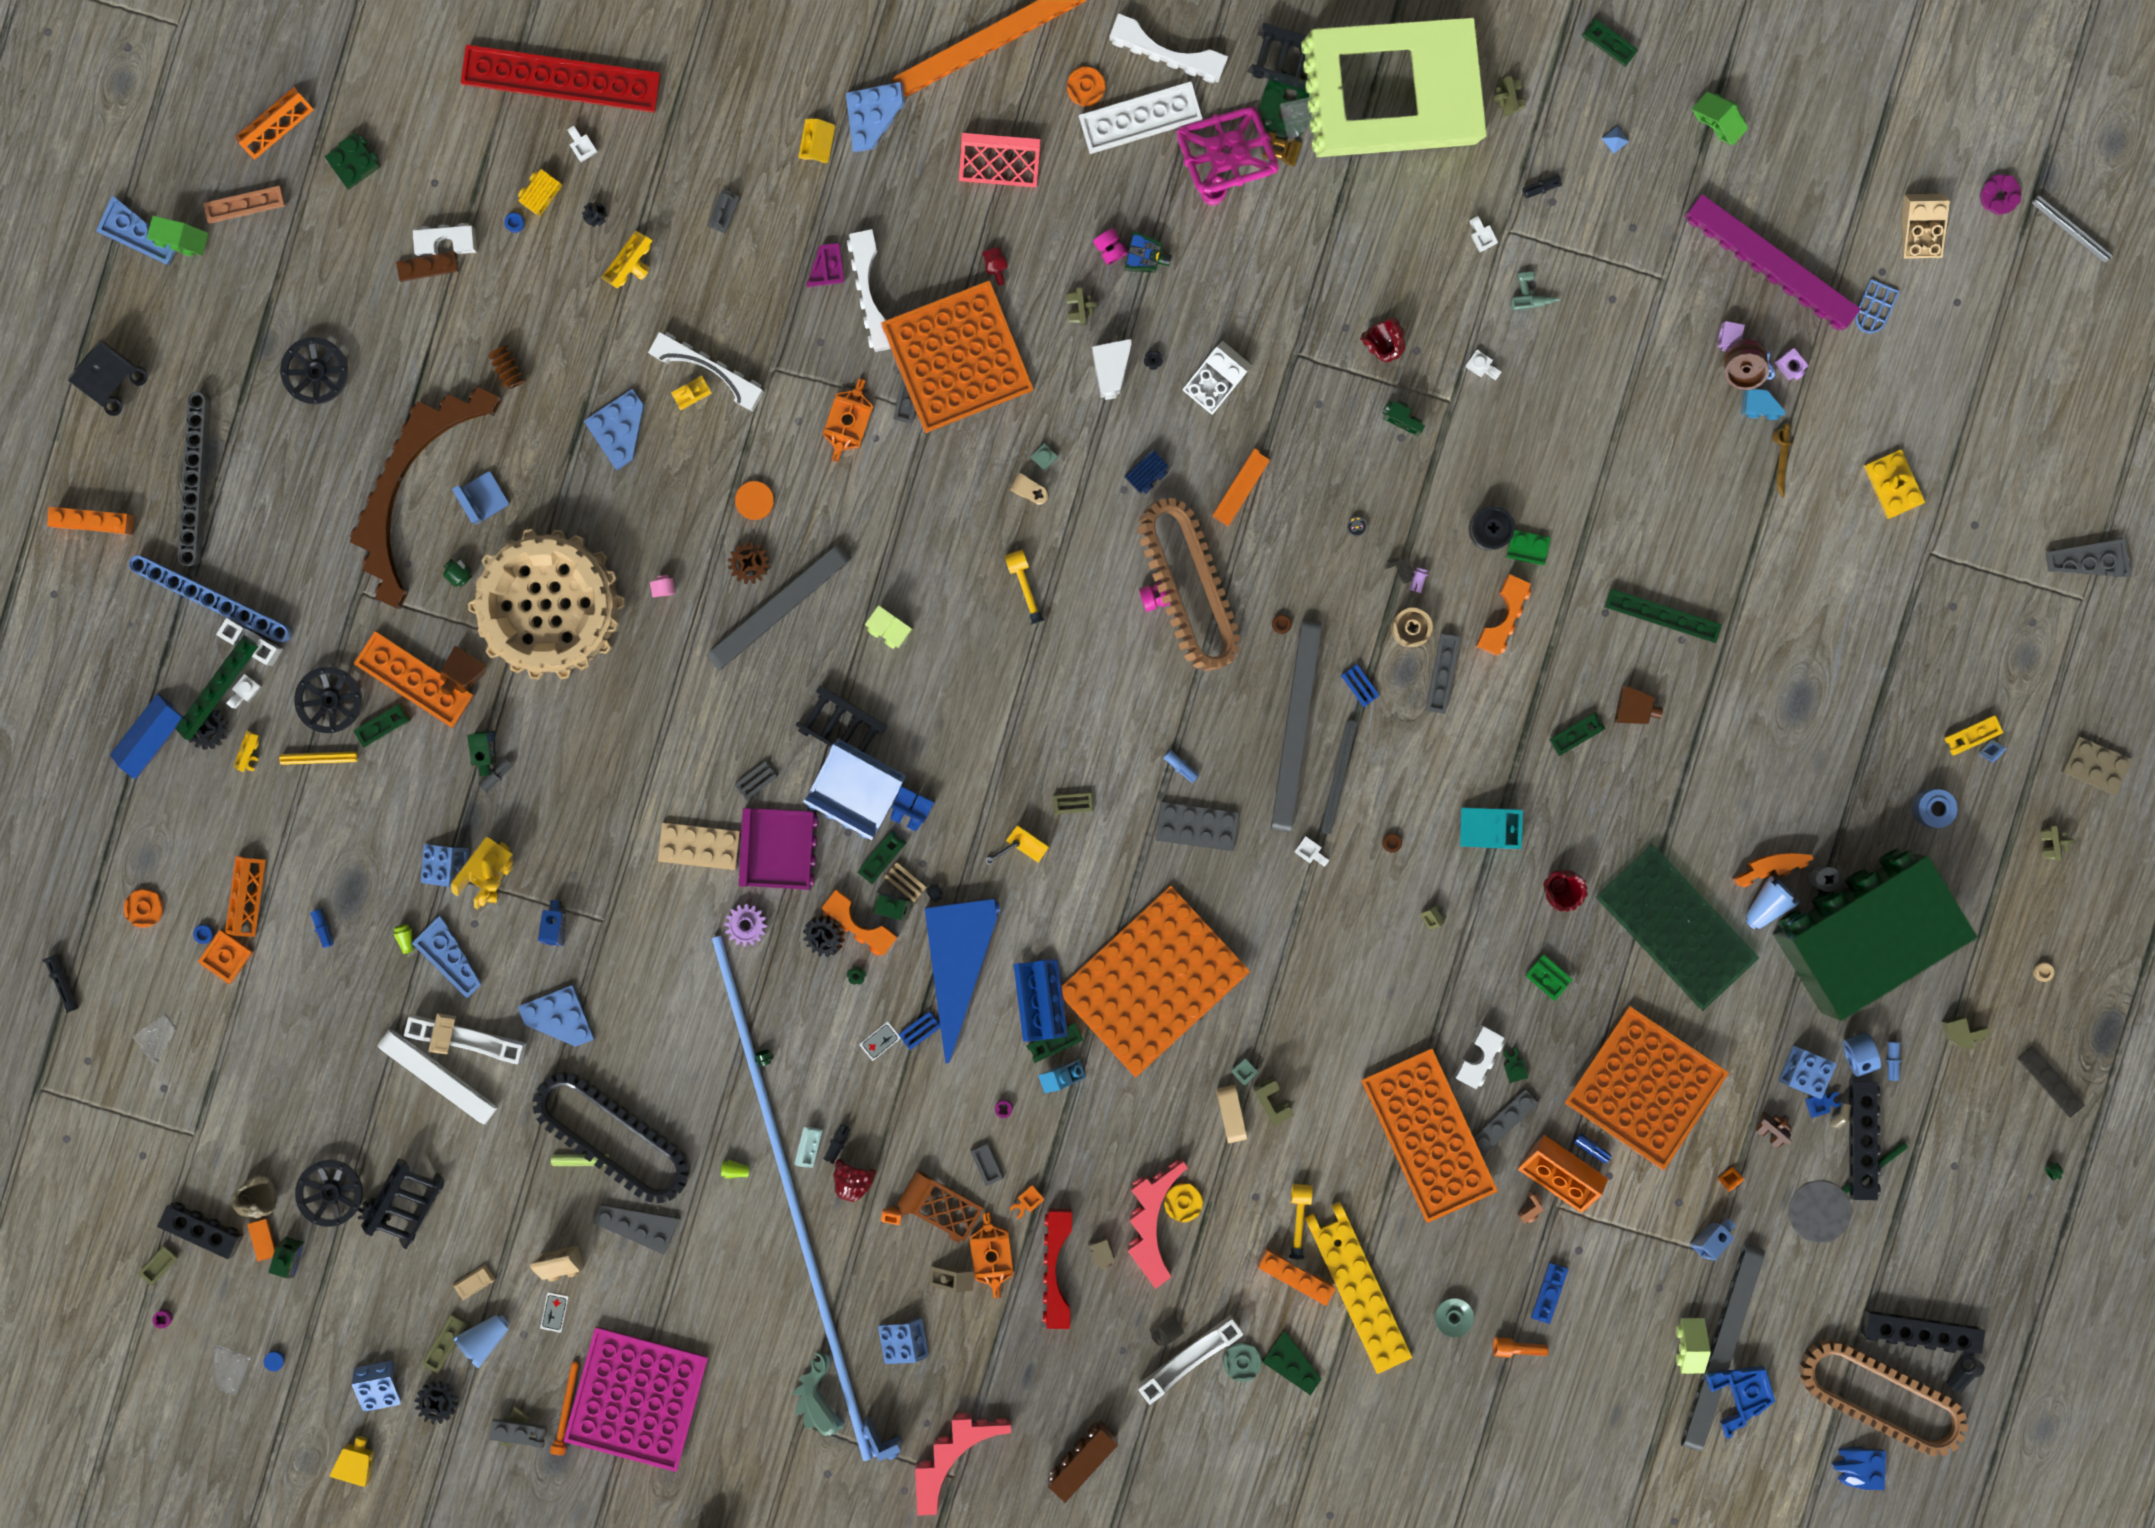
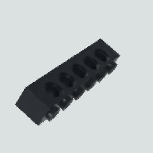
(1857, 1170)
(1874, 1320)

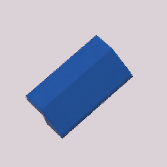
(146, 736)
(1040, 1000)

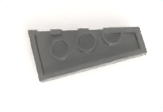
(2095, 559)
(643, 1228)

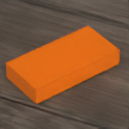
(262, 1239)

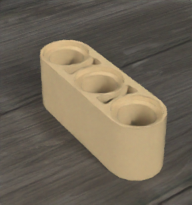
(1231, 1114)

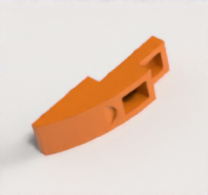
(1778, 863)

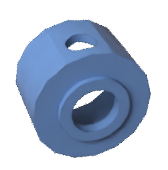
(1922, 808)
(1861, 1054)

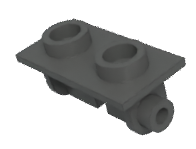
(723, 211)

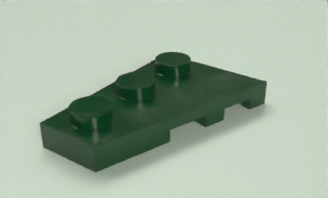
(1291, 1364)

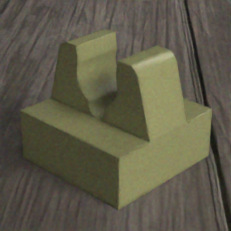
(1433, 918)

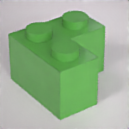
(1721, 116)
(177, 236)

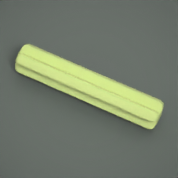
(572, 1160)

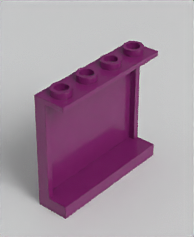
(777, 848)

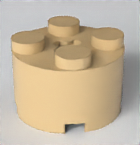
(1402, 621)

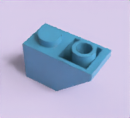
(1761, 403)
(1061, 1076)

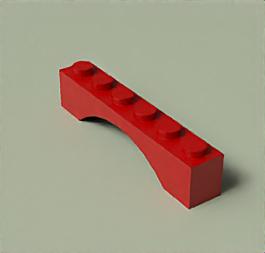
(1058, 1310)

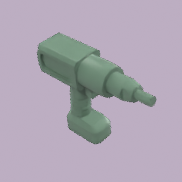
(1528, 300)

